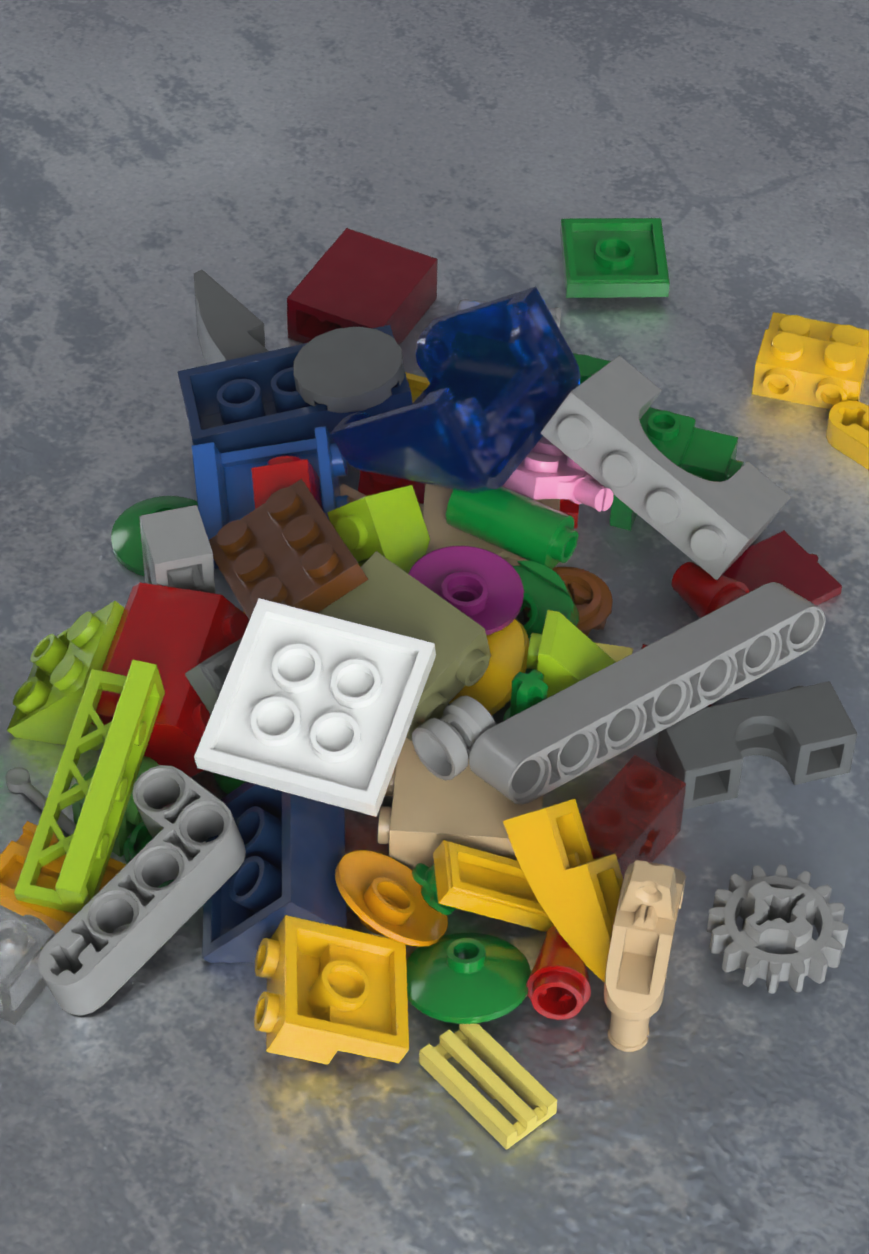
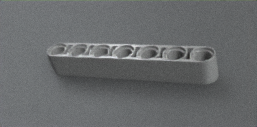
(645, 693)

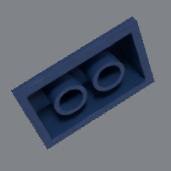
(285, 871)

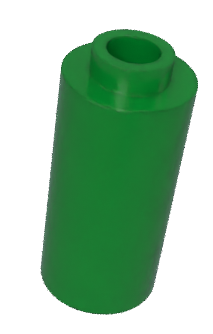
(514, 524)

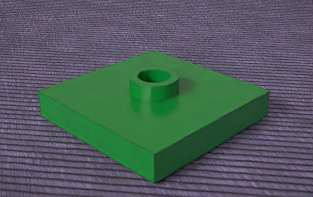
(614, 257)

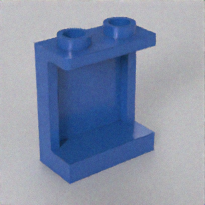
(226, 481)

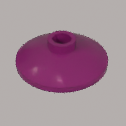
(474, 583)

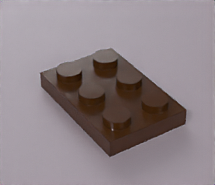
(286, 554)

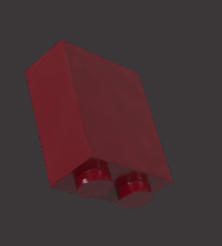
(365, 286)

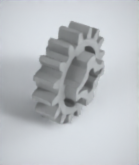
(777, 928)

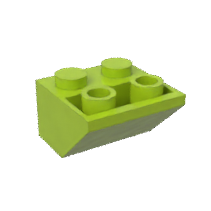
(59, 676)

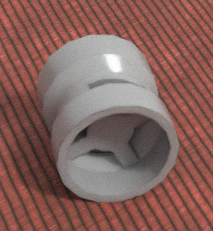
(447, 742)

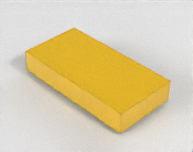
(486, 886)

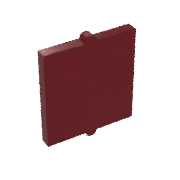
(787, 563)

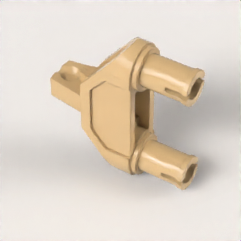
(641, 950)

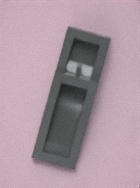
(224, 324)

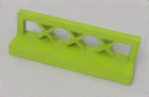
(104, 793)

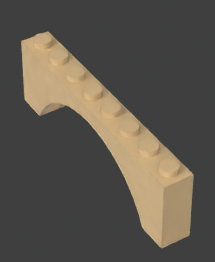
(428, 807)

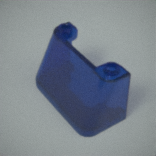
(491, 392)

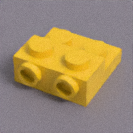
(811, 361)
(332, 993)

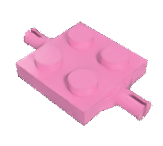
(553, 475)

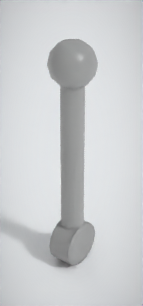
(19, 782)

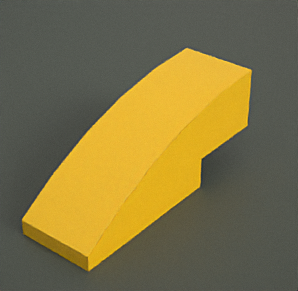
(566, 880)

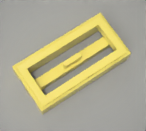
(505, 1066)

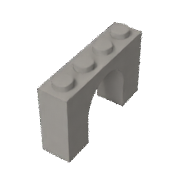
(701, 517)

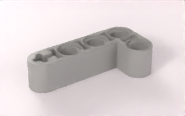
(70, 961)

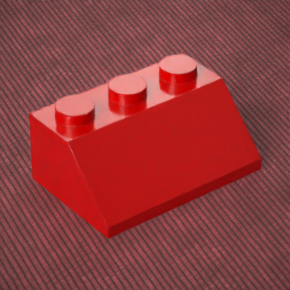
(176, 633)

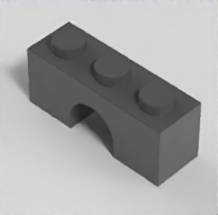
(796, 727)

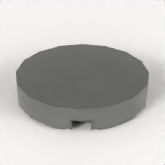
(349, 369)

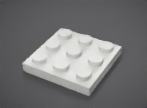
(316, 706)

